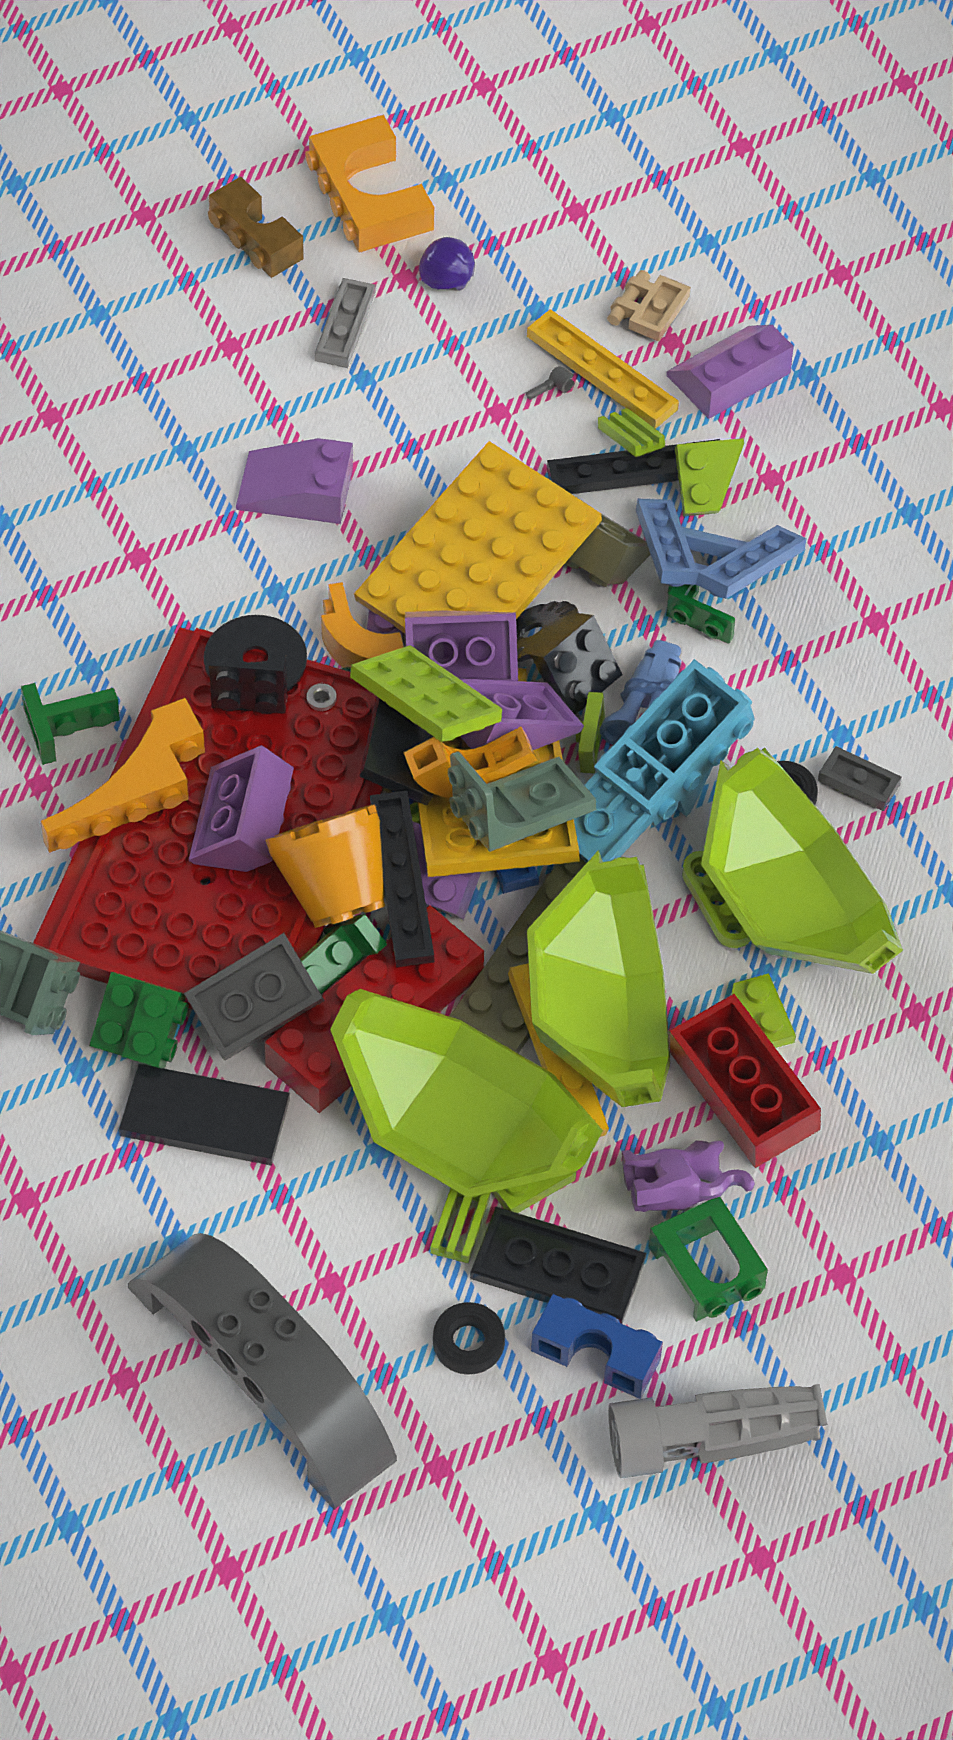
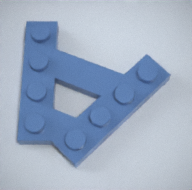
(740, 560)

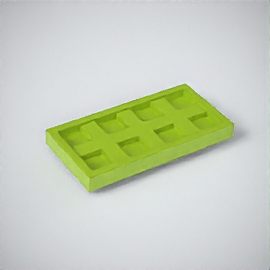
(426, 693)

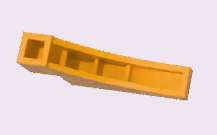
(141, 787)

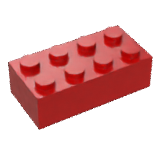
(745, 1080)

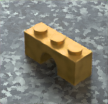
(269, 245)

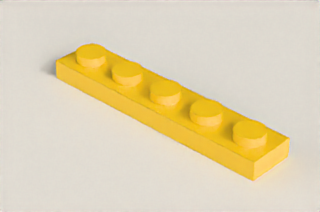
(602, 368)
(572, 1080)

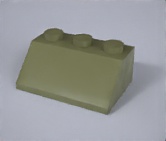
(610, 553)

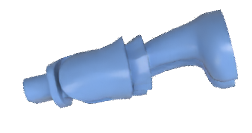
(647, 683)

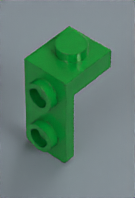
(690, 612)

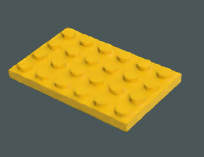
(481, 543)
(453, 850)

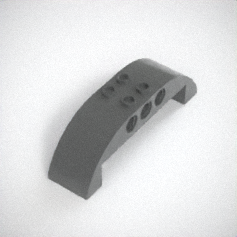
(273, 1360)

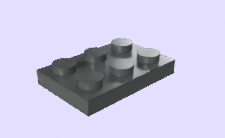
(254, 997)

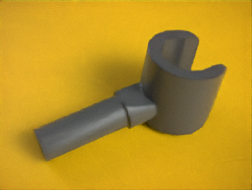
(559, 378)

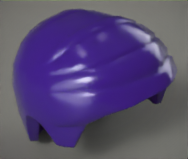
(447, 264)

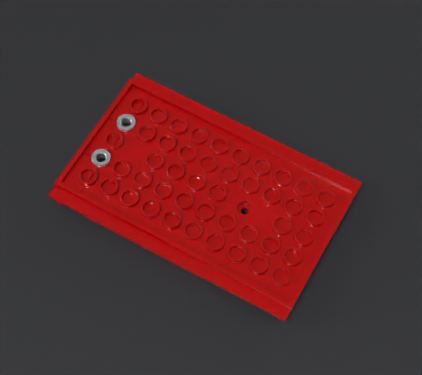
(134, 895)

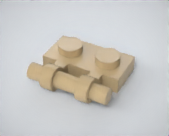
(658, 308)

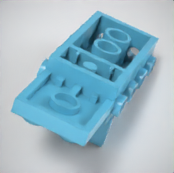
(662, 760)

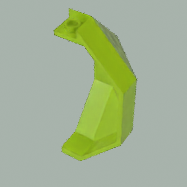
(792, 872)
(603, 981)
(458, 1098)

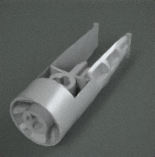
(712, 1427)

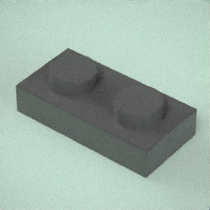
(859, 778)

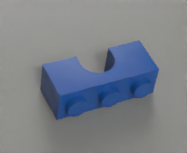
(570, 1327)

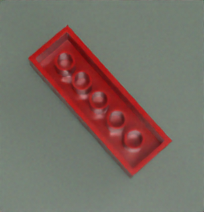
(305, 1050)

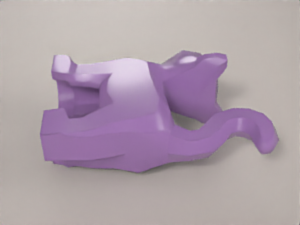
(672, 1177)

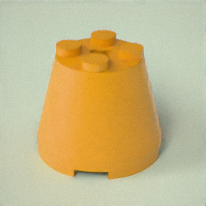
(333, 865)

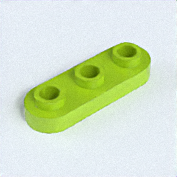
(704, 892)

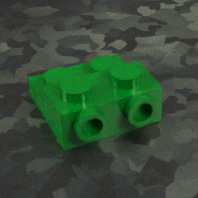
(139, 1020)

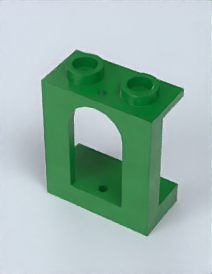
(710, 1298)

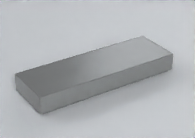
(345, 322)

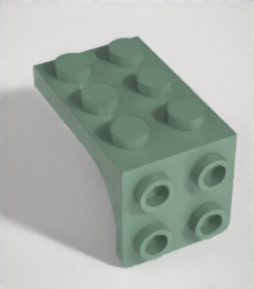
(517, 803)
(34, 984)

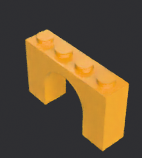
(367, 217)

